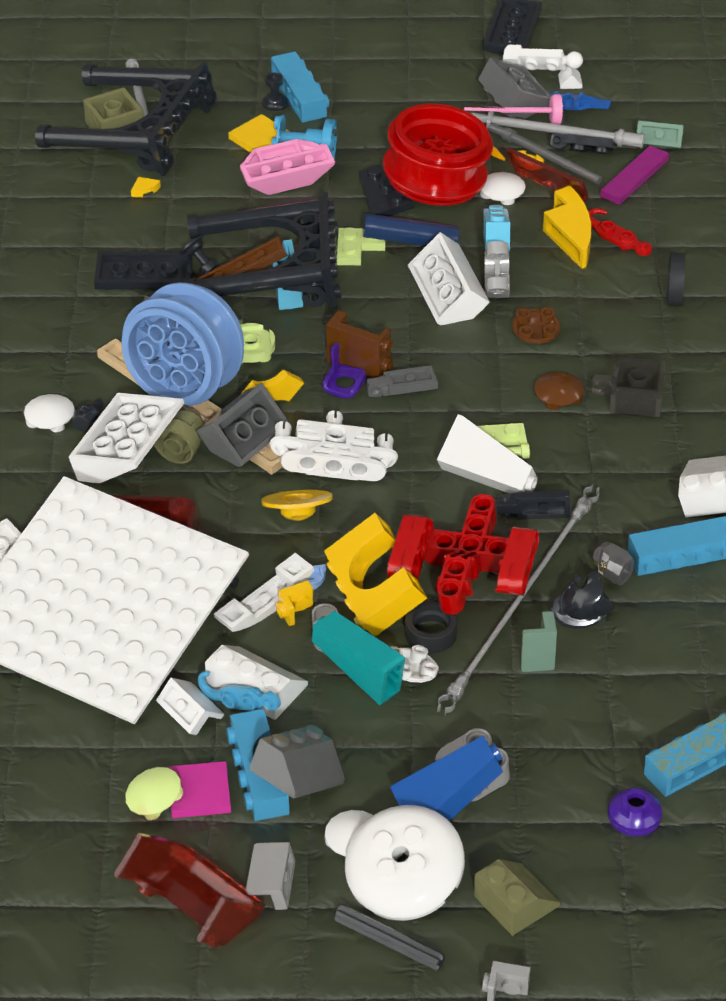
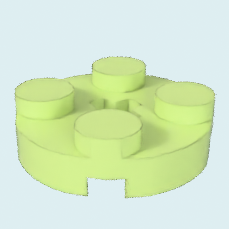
(262, 345)

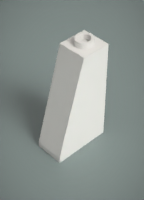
(484, 460)

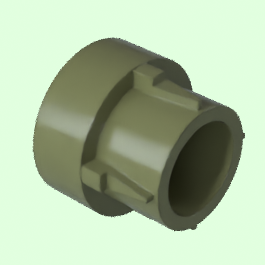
(180, 439)

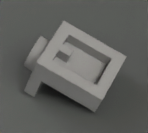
(506, 978)

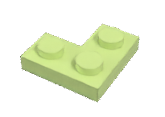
(352, 243)

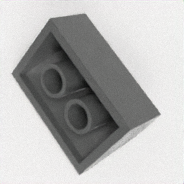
(513, 86)
(243, 426)
(298, 761)

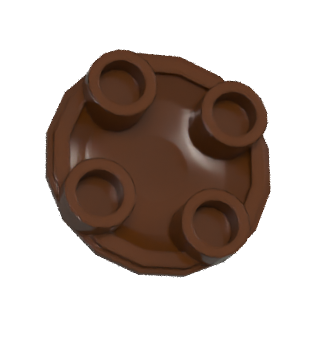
(536, 325)
(559, 390)

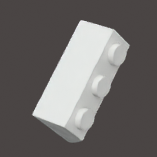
(240, 667)

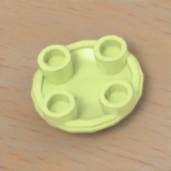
(153, 792)

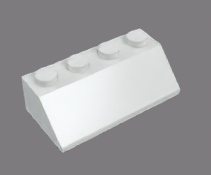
(448, 281)

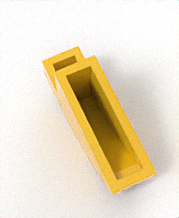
(569, 225)

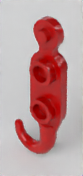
(617, 235)

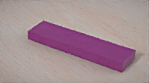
(634, 175)

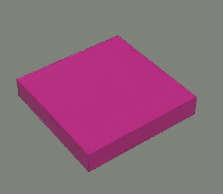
(204, 790)

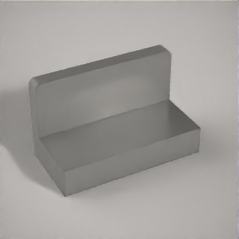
(272, 872)

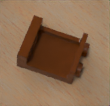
(359, 347)

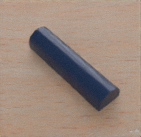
(405, 230)

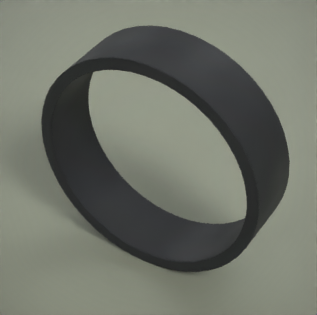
(676, 279)

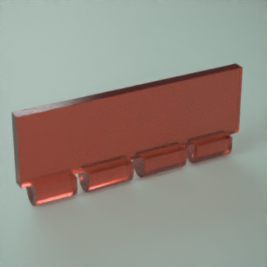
(544, 173)

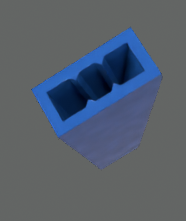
(452, 780)

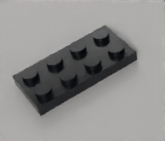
(512, 25)
(141, 270)

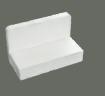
(187, 705)

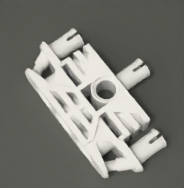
(333, 449)

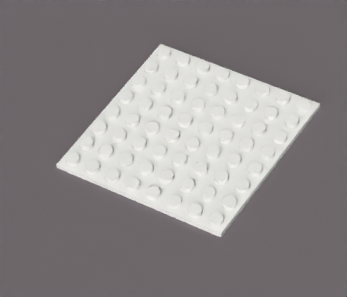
(106, 597)

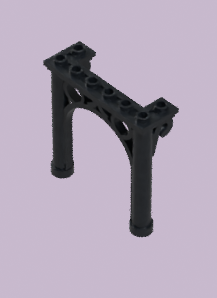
(192, 90)
(313, 225)

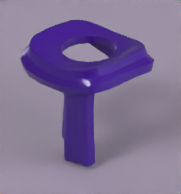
(340, 370)

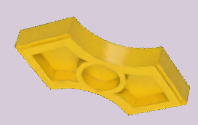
(281, 386)

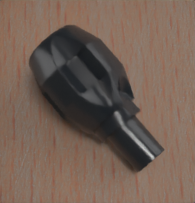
(87, 415)

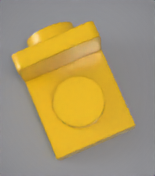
(294, 599)

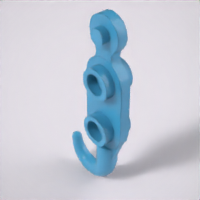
(239, 696)

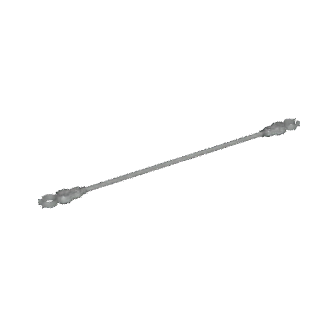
(456, 689)

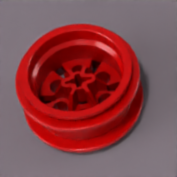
(437, 154)

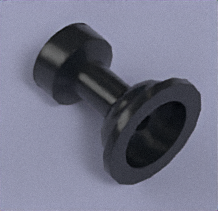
(274, 100)
(194, 248)

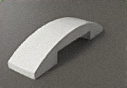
(263, 601)

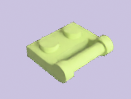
(510, 436)

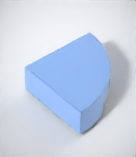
(318, 576)

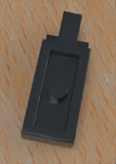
(580, 142)
(535, 504)

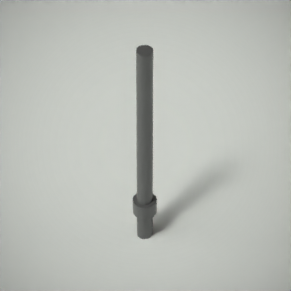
(511, 136)

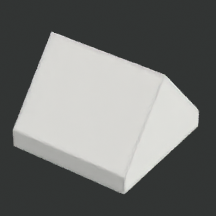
(569, 79)

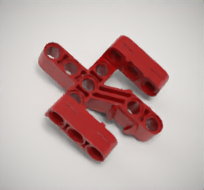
(465, 553)

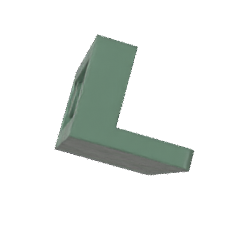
(661, 134)
(539, 645)

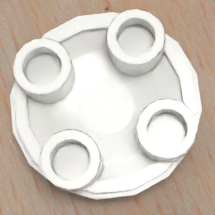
(503, 187)
(49, 412)
(418, 665)
(342, 829)

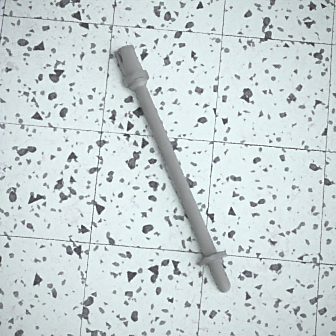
(619, 137)

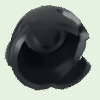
(582, 606)

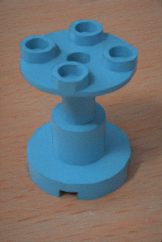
(317, 136)

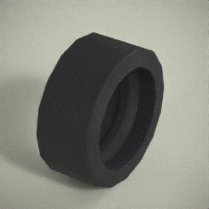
(433, 642)

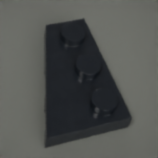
(381, 195)

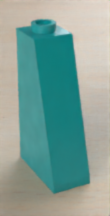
(360, 655)

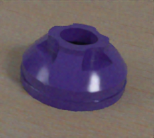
(631, 819)

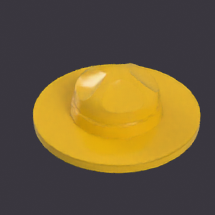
(298, 503)

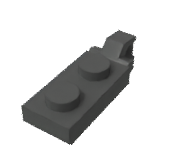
(402, 381)

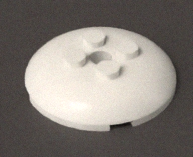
(407, 887)

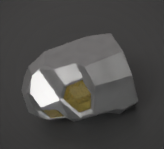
(613, 562)

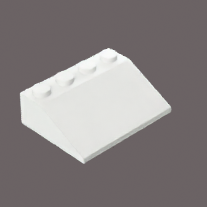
(122, 436)
(703, 487)

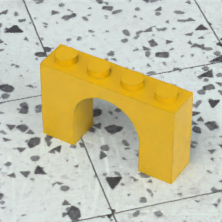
(350, 560)

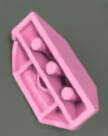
(286, 165)

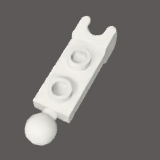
(542, 58)

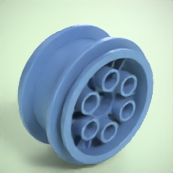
(203, 344)

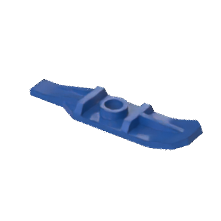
(581, 101)

